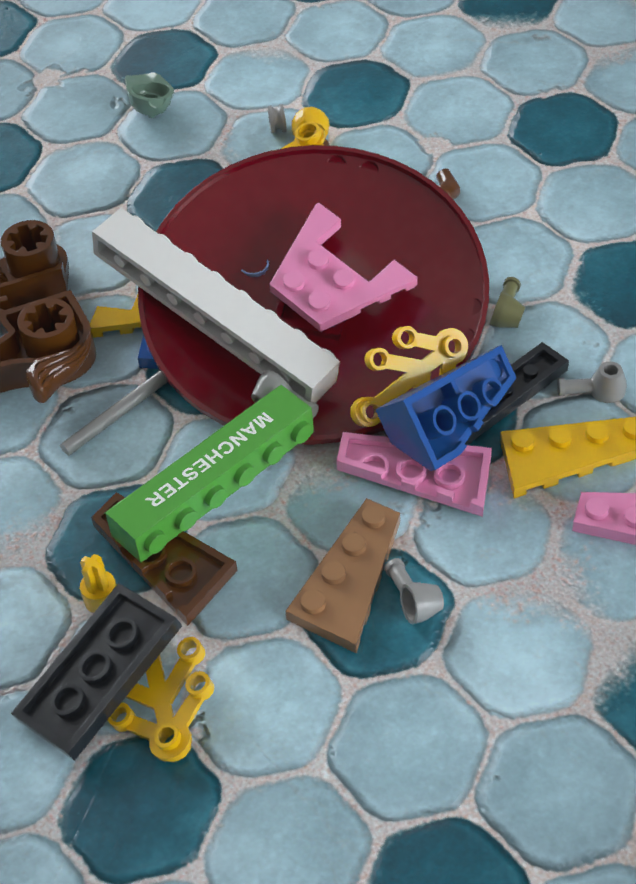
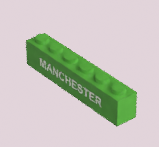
(210, 473)

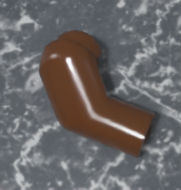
(448, 183)

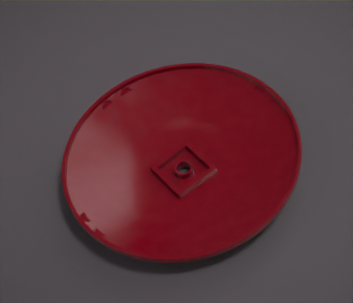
(254, 216)

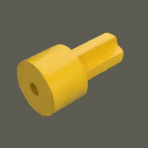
(95, 583)

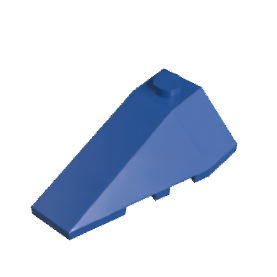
(444, 412)

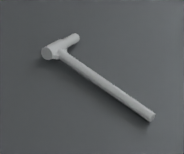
(113, 413)

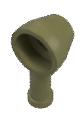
(508, 309)

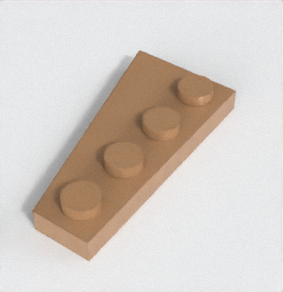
(342, 587)

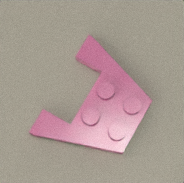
(325, 287)

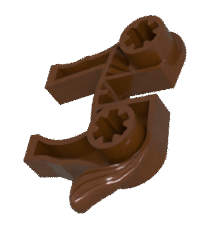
(41, 322)

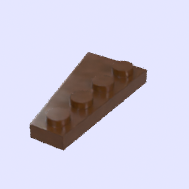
(182, 573)

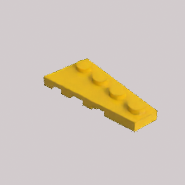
(558, 451)

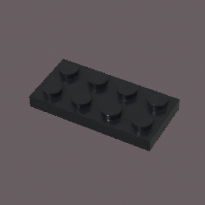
(96, 670)

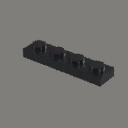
(533, 374)

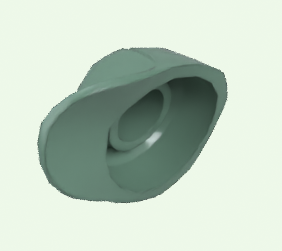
(149, 93)

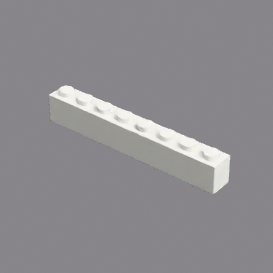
(214, 305)

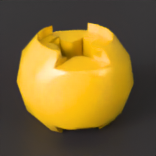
(310, 114)

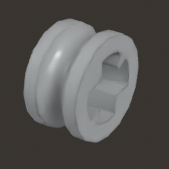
(277, 118)

